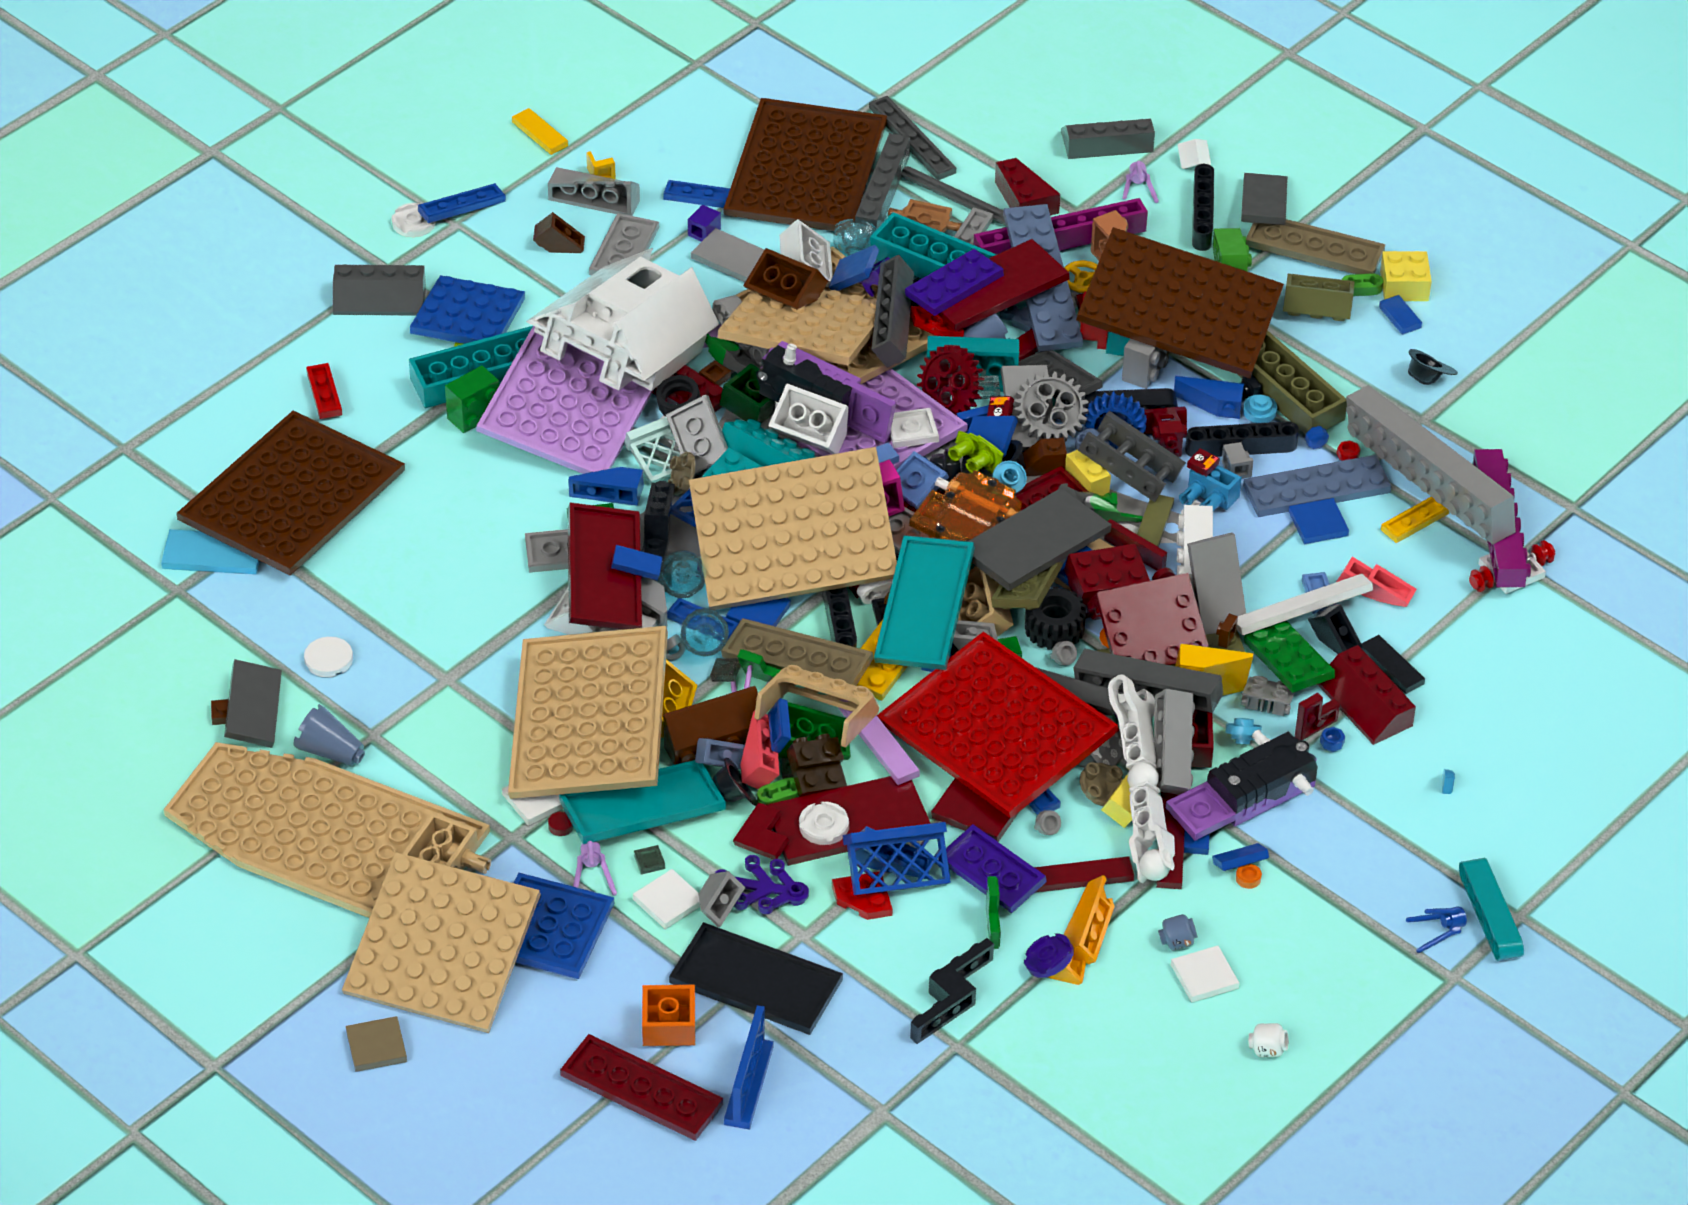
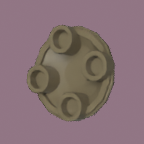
(682, 471)
(1100, 781)

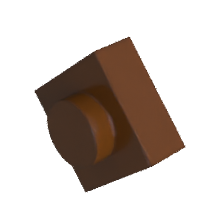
(716, 373)
(1227, 630)
(219, 711)

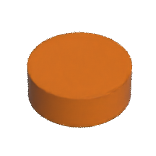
(1248, 876)

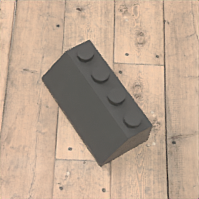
(1108, 138)
(378, 289)

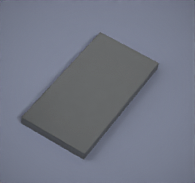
(1036, 538)

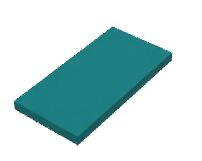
(924, 602)
(681, 794)

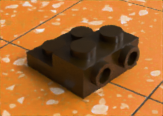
(816, 764)

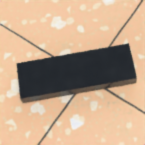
(1393, 664)

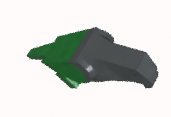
(728, 354)
(1102, 505)

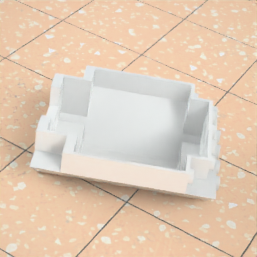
(631, 318)

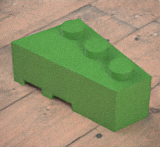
(1231, 248)

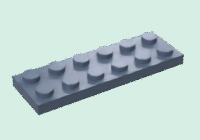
(1336, 480)

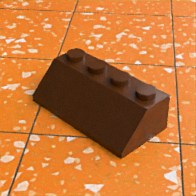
(719, 719)

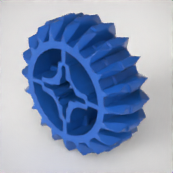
(1118, 405)

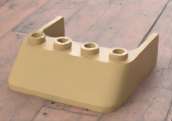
(862, 701)

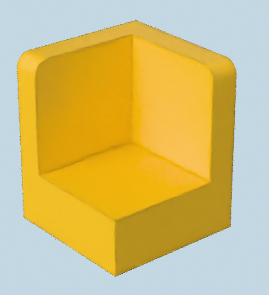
(602, 168)

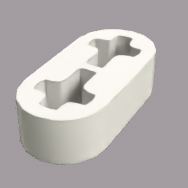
(874, 590)

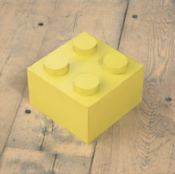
(1406, 275)

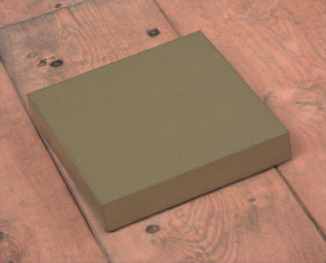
(376, 1043)

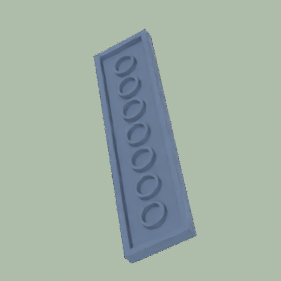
(1052, 310)

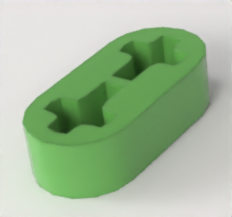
(1363, 284)
(777, 791)

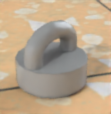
(672, 642)
(1064, 653)
(1047, 822)

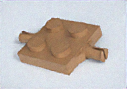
(928, 214)

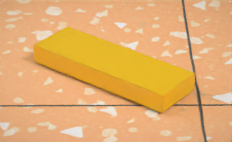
(540, 131)
(1414, 519)

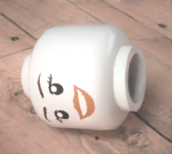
(1268, 1040)

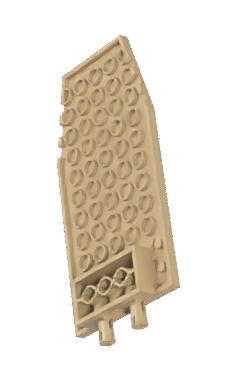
(317, 824)

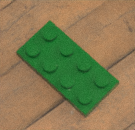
(1289, 656)

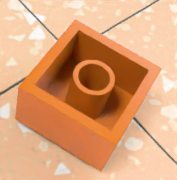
(668, 1015)

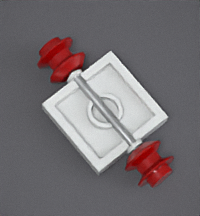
(1537, 558)

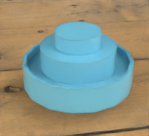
(1260, 409)
(1011, 475)
(1242, 730)

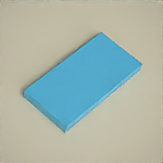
(202, 552)

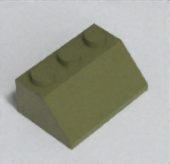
(1318, 297)

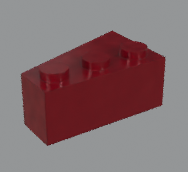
(1024, 187)

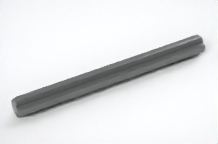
(951, 193)

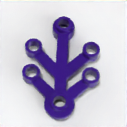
(790, 892)

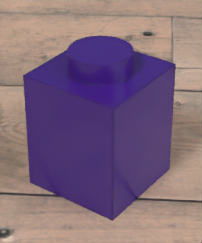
(703, 222)

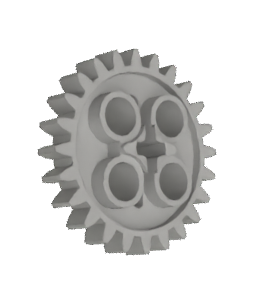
(1070, 415)

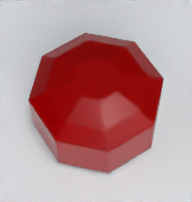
(1348, 450)

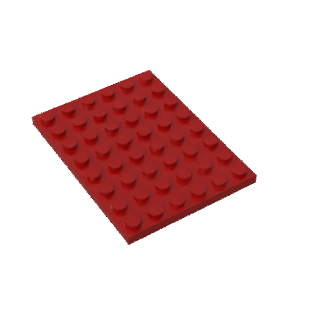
(997, 724)

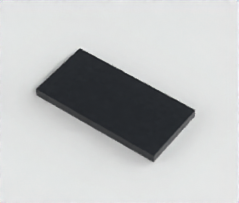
(755, 974)

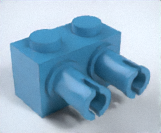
(1218, 488)

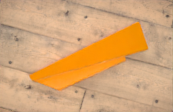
(1087, 930)

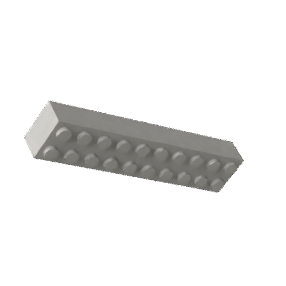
(1431, 464)

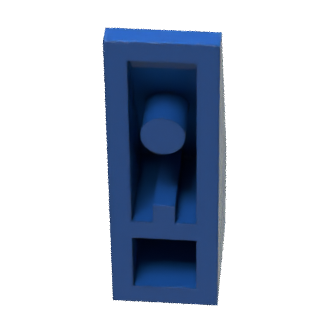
(1213, 396)
(609, 485)
(898, 863)

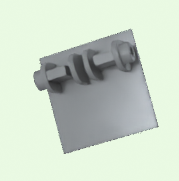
(1261, 688)

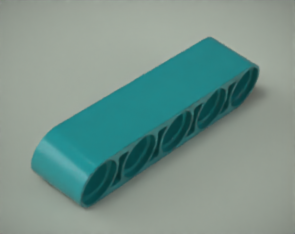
(1491, 909)

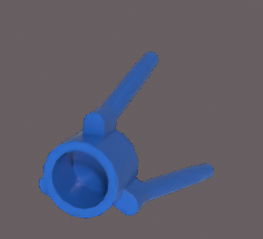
(1450, 918)

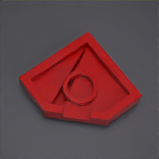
(932, 324)
(868, 905)

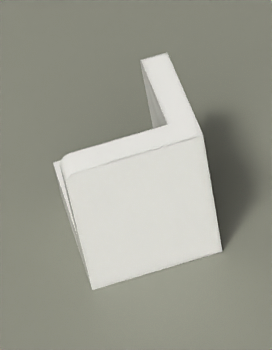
(1193, 153)

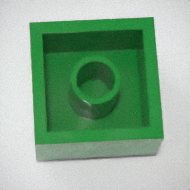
(469, 397)

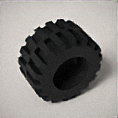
(1057, 619)

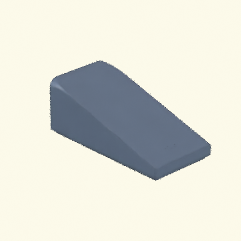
(714, 752)

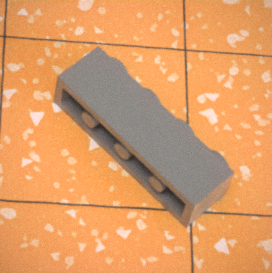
(1174, 740)

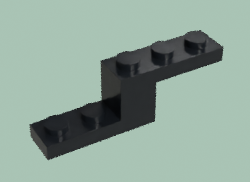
(658, 518)
(951, 990)

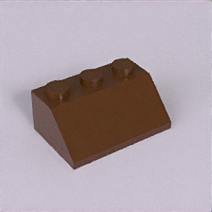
(785, 280)

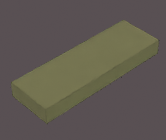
(1156, 519)

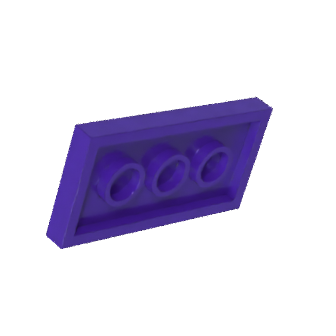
(954, 282)
(978, 856)

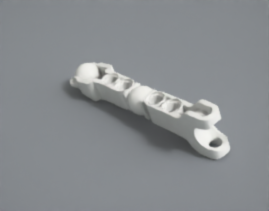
(1145, 802)

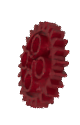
(951, 380)

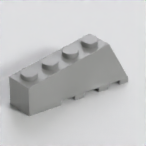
(593, 191)

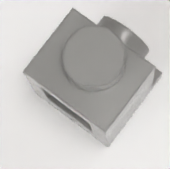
(1237, 460)

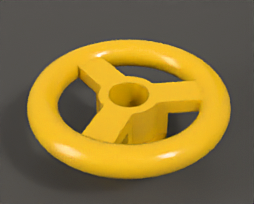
(1082, 278)

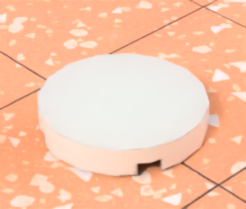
(409, 222)
(328, 656)
(823, 823)

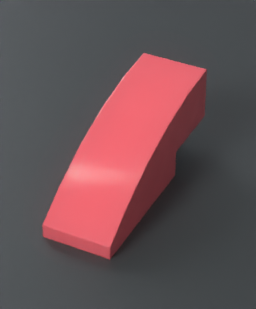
(1386, 586)

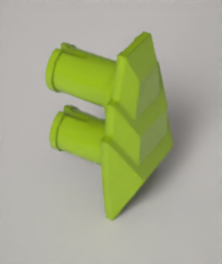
(982, 452)

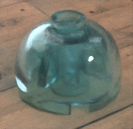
(852, 237)
(682, 573)
(704, 632)

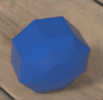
(1316, 437)
(1332, 739)

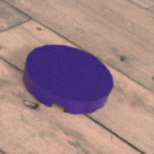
(1048, 955)

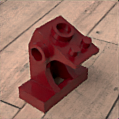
(1168, 432)

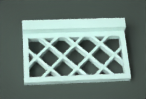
(644, 437)

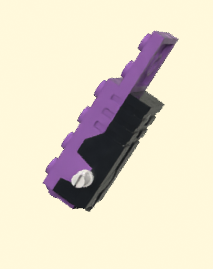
(787, 364)
(1247, 785)

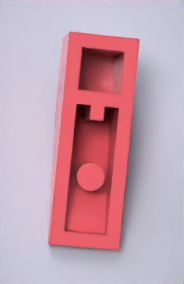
(758, 760)

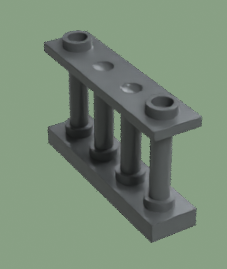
(1139, 446)

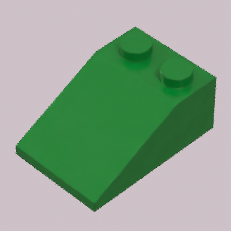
(812, 723)

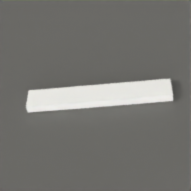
(1303, 604)

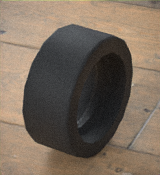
(674, 384)

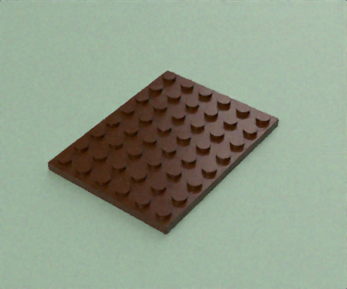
(805, 164)
(1180, 302)
(291, 492)

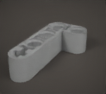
(723, 309)

